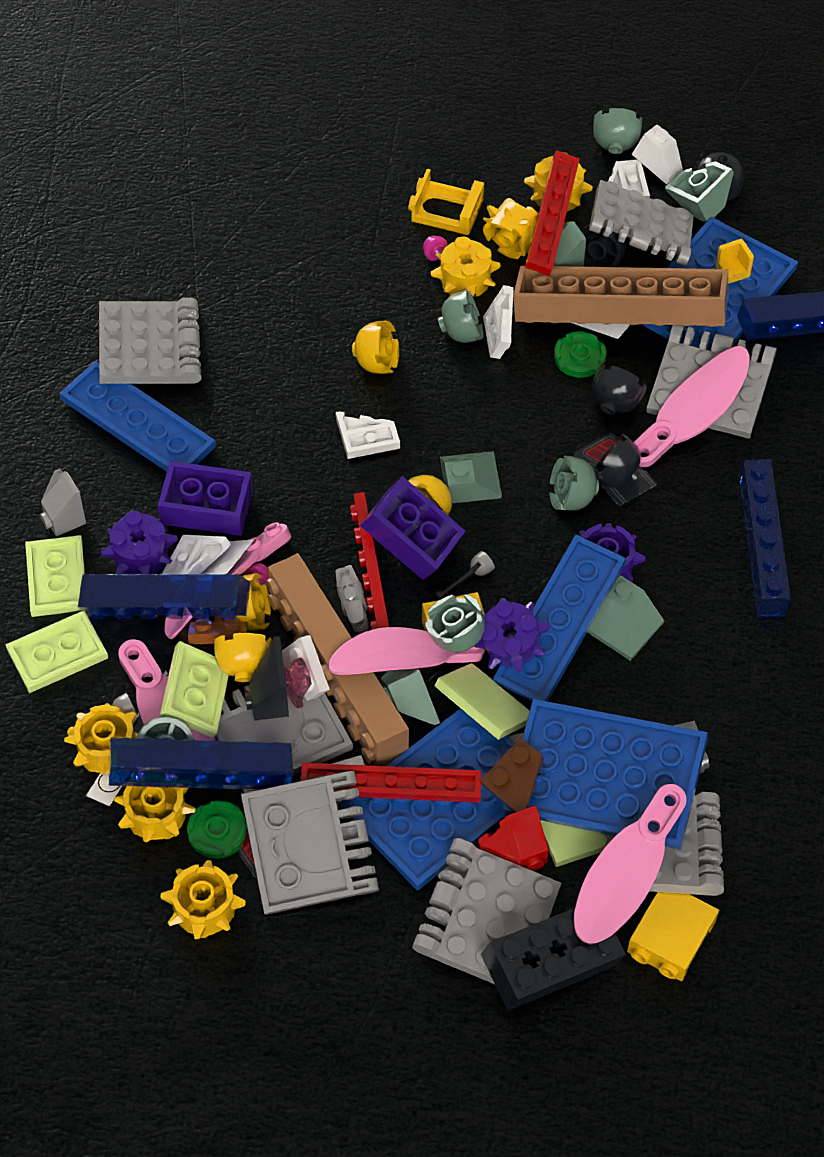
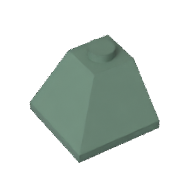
(471, 477)
(626, 619)

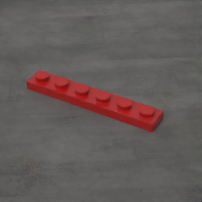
(552, 213)
(368, 559)
(404, 782)

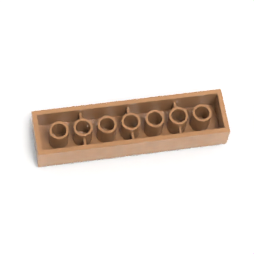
(622, 296)
(357, 697)

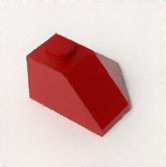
(518, 840)

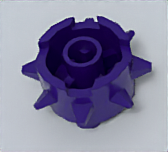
(617, 541)
(139, 544)
(515, 649)

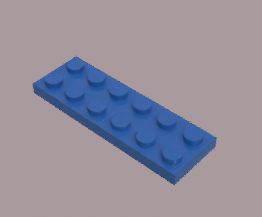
(137, 420)
(570, 607)

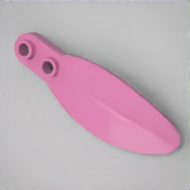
(696, 403)
(263, 545)
(394, 650)
(151, 694)
(626, 870)

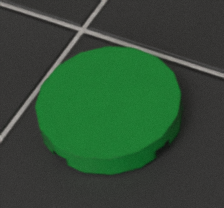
(579, 354)
(217, 829)

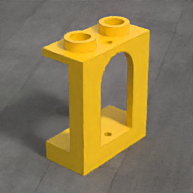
(428, 189)

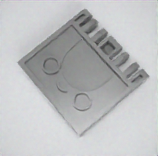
(642, 221)
(149, 342)
(683, 360)
(312, 730)
(302, 843)
(697, 864)
(491, 903)

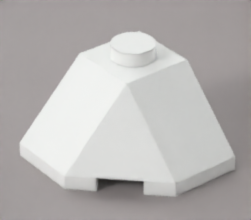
(659, 154)

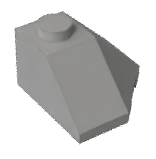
(62, 504)

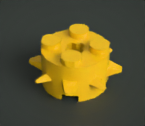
(540, 178)
(511, 228)
(465, 266)
(94, 732)
(154, 811)
(218, 902)

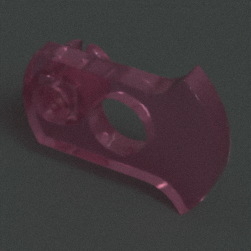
(297, 681)

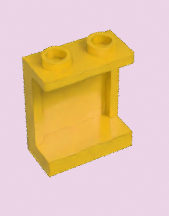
(672, 932)

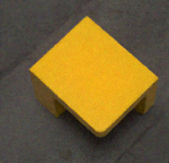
(736, 258)

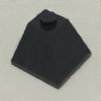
(268, 686)

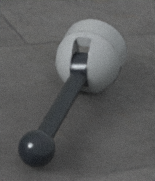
(480, 565)

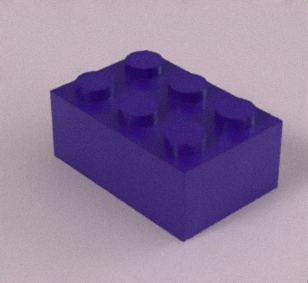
(205, 498)
(412, 528)

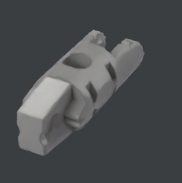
(352, 598)

